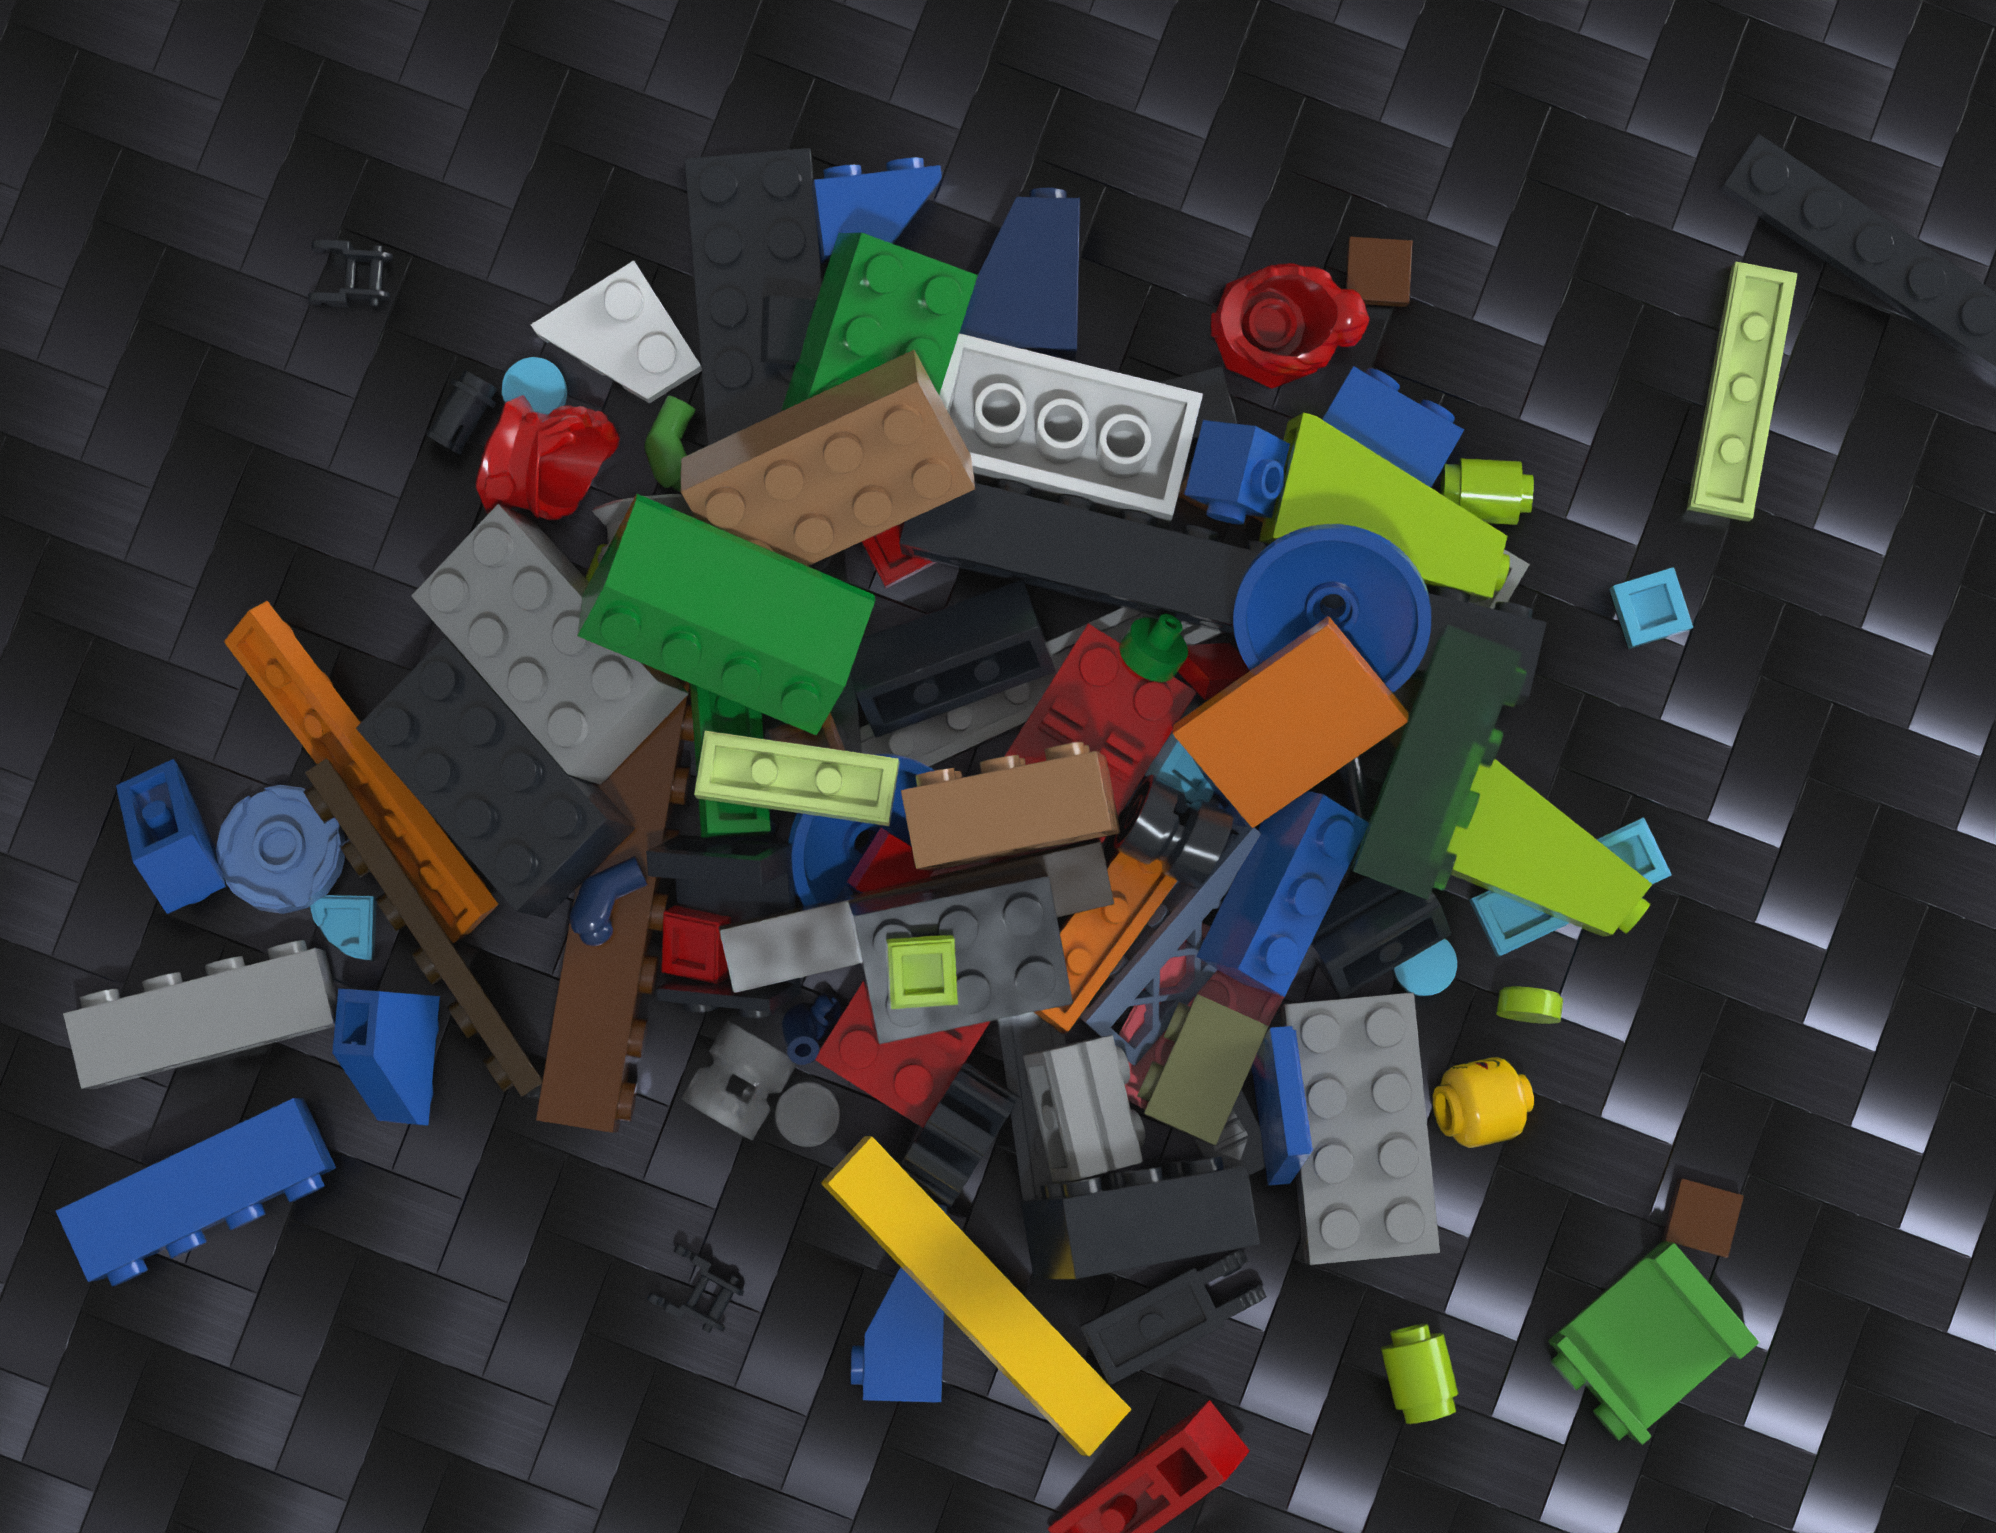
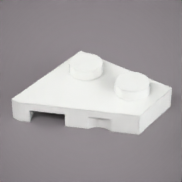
(623, 335)

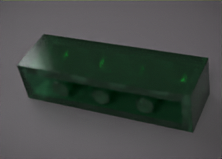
(1437, 762)

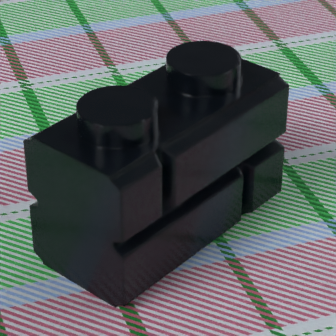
(1374, 931)

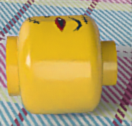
(1482, 1102)

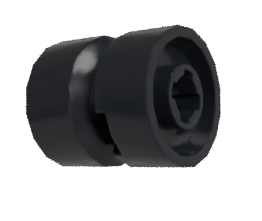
(1171, 830)

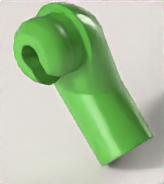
(664, 442)

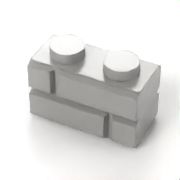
(1085, 1108)

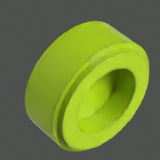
(1529, 1005)

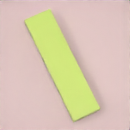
(1742, 391)

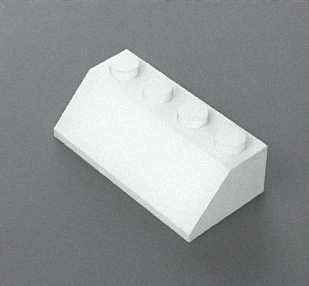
(1070, 427)

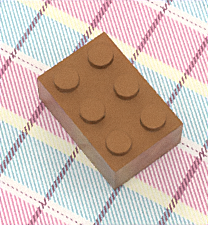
(1010, 807)

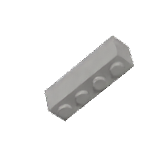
(202, 1017)

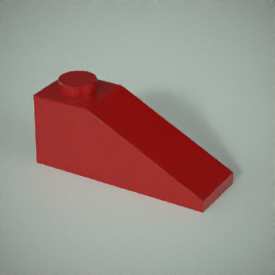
(1161, 1478)

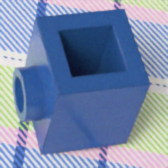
(1237, 471)

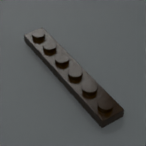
(404, 907)

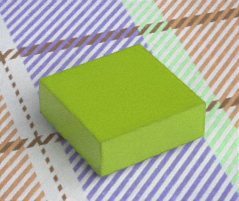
(921, 971)

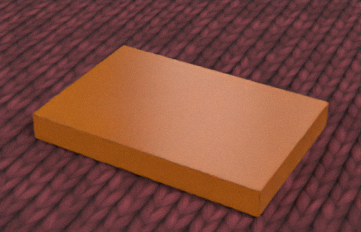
(1290, 722)

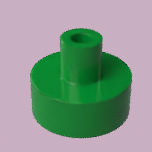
(1154, 647)

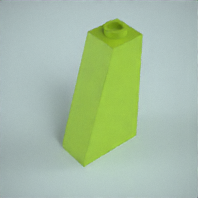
(1347, 484)
(1543, 858)

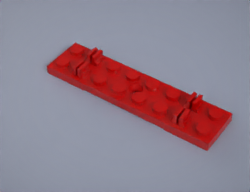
(1088, 702)

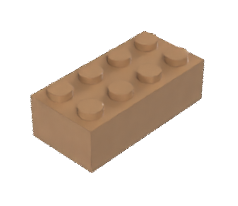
(834, 466)

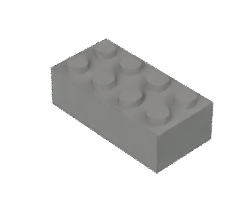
(515, 617)
(1370, 1165)

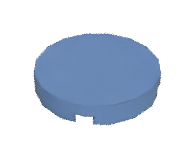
(279, 851)

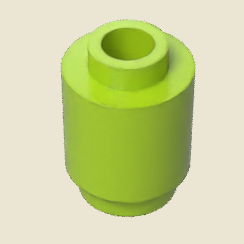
(1489, 489)
(1420, 1374)

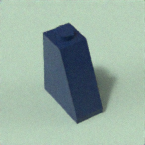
(1031, 278)

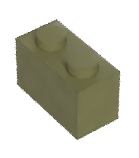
(1203, 1068)

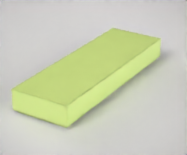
(797, 778)

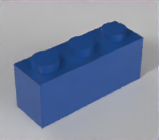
(1283, 892)

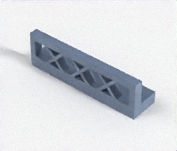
(1163, 938)

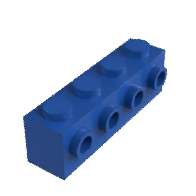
(196, 1190)

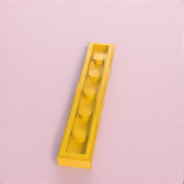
(976, 1295)

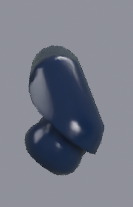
(597, 897)
(809, 1024)

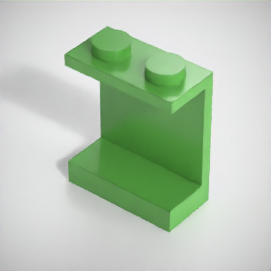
(1649, 1341)

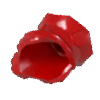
(1285, 322)
(543, 458)

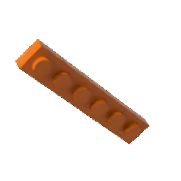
(328, 730)

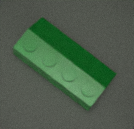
(725, 614)

